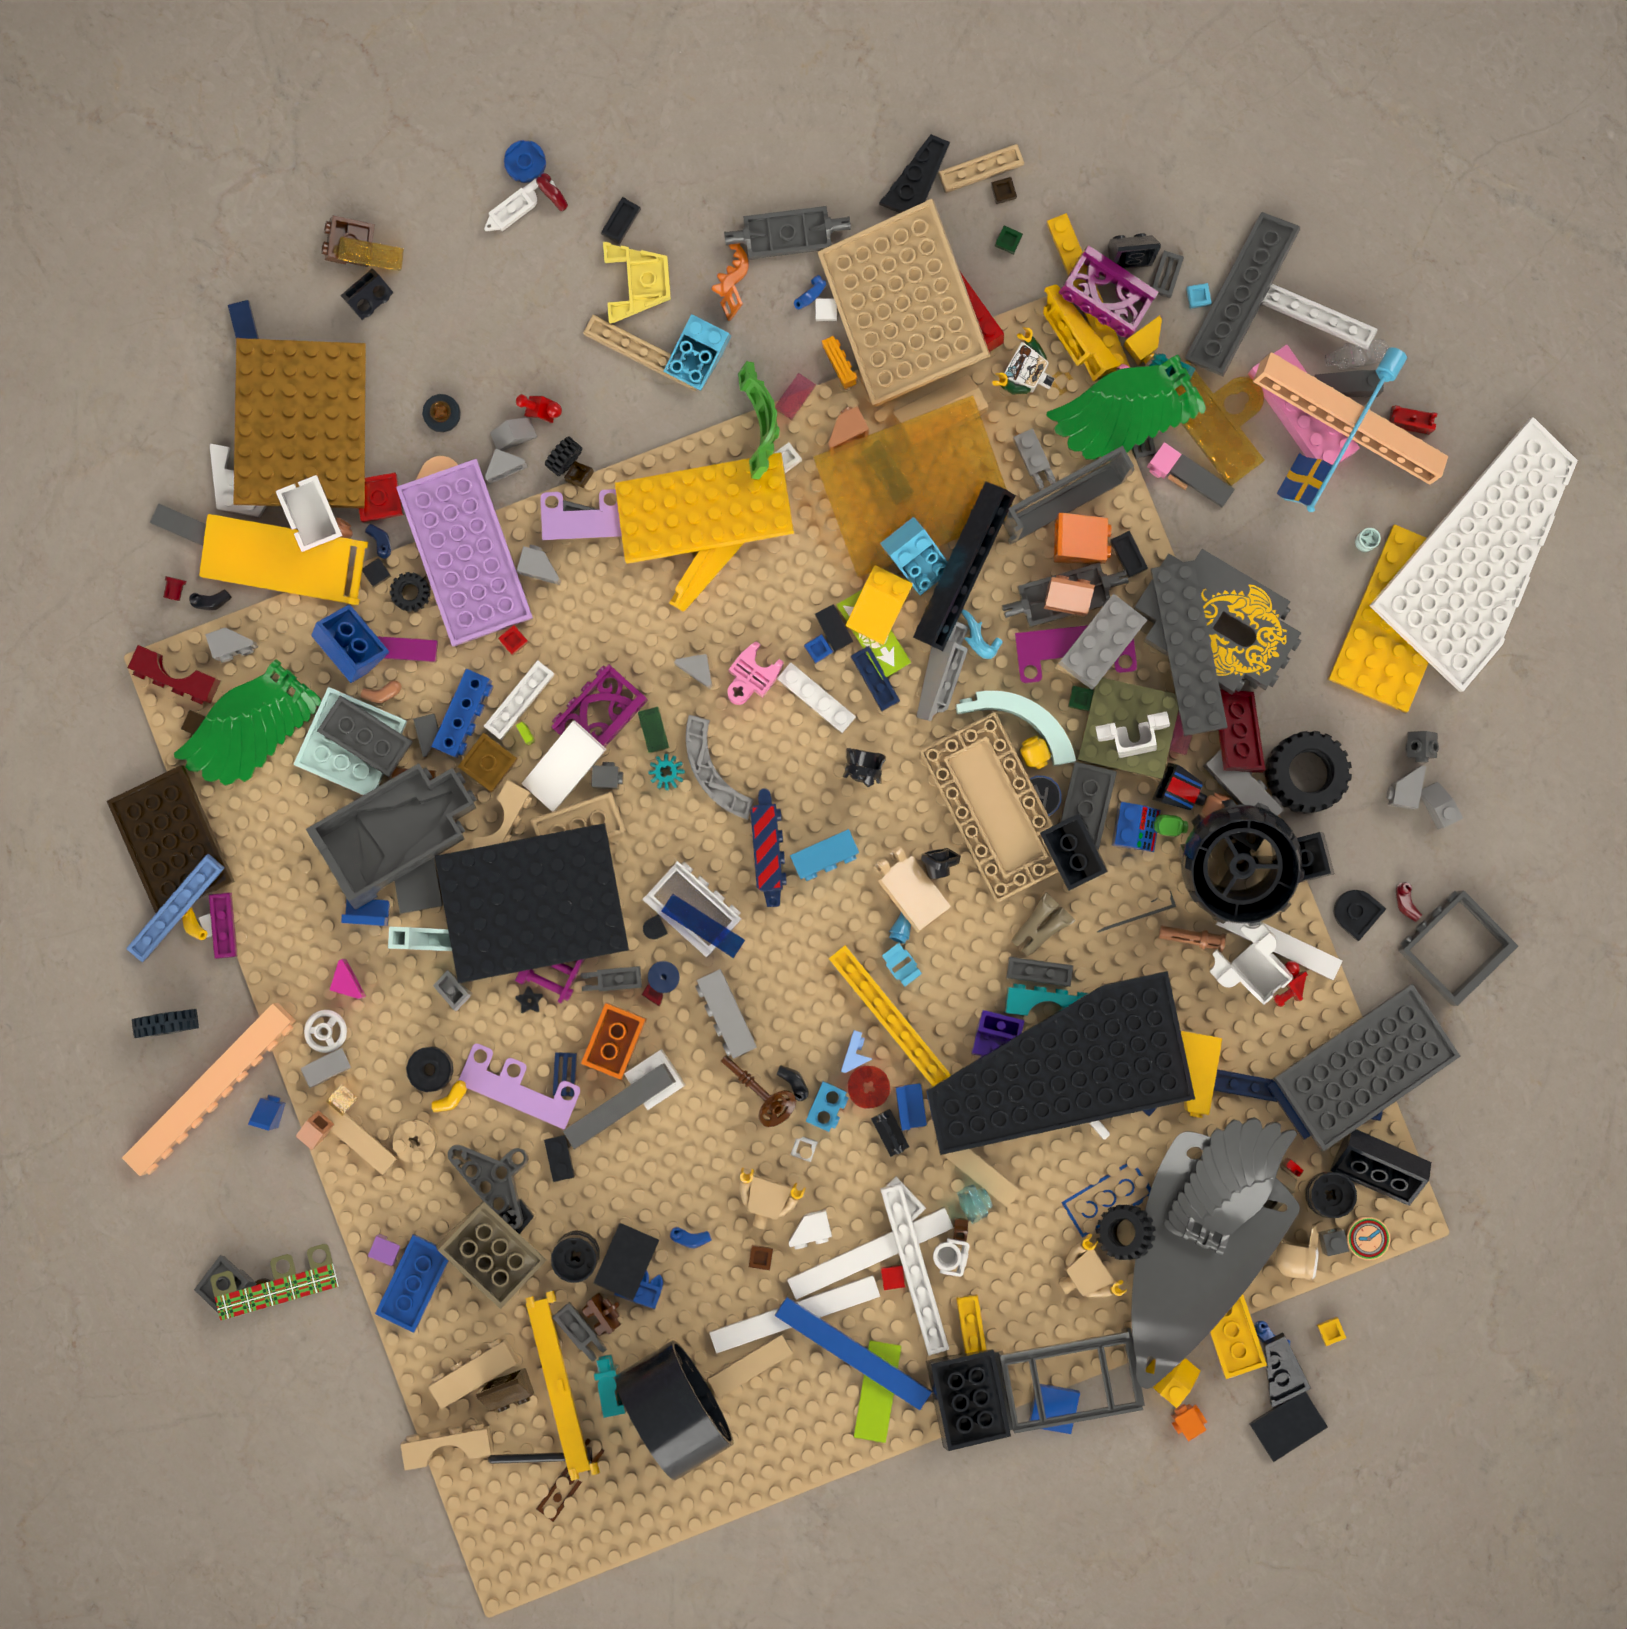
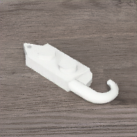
(513, 208)

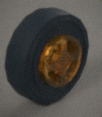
(444, 406)

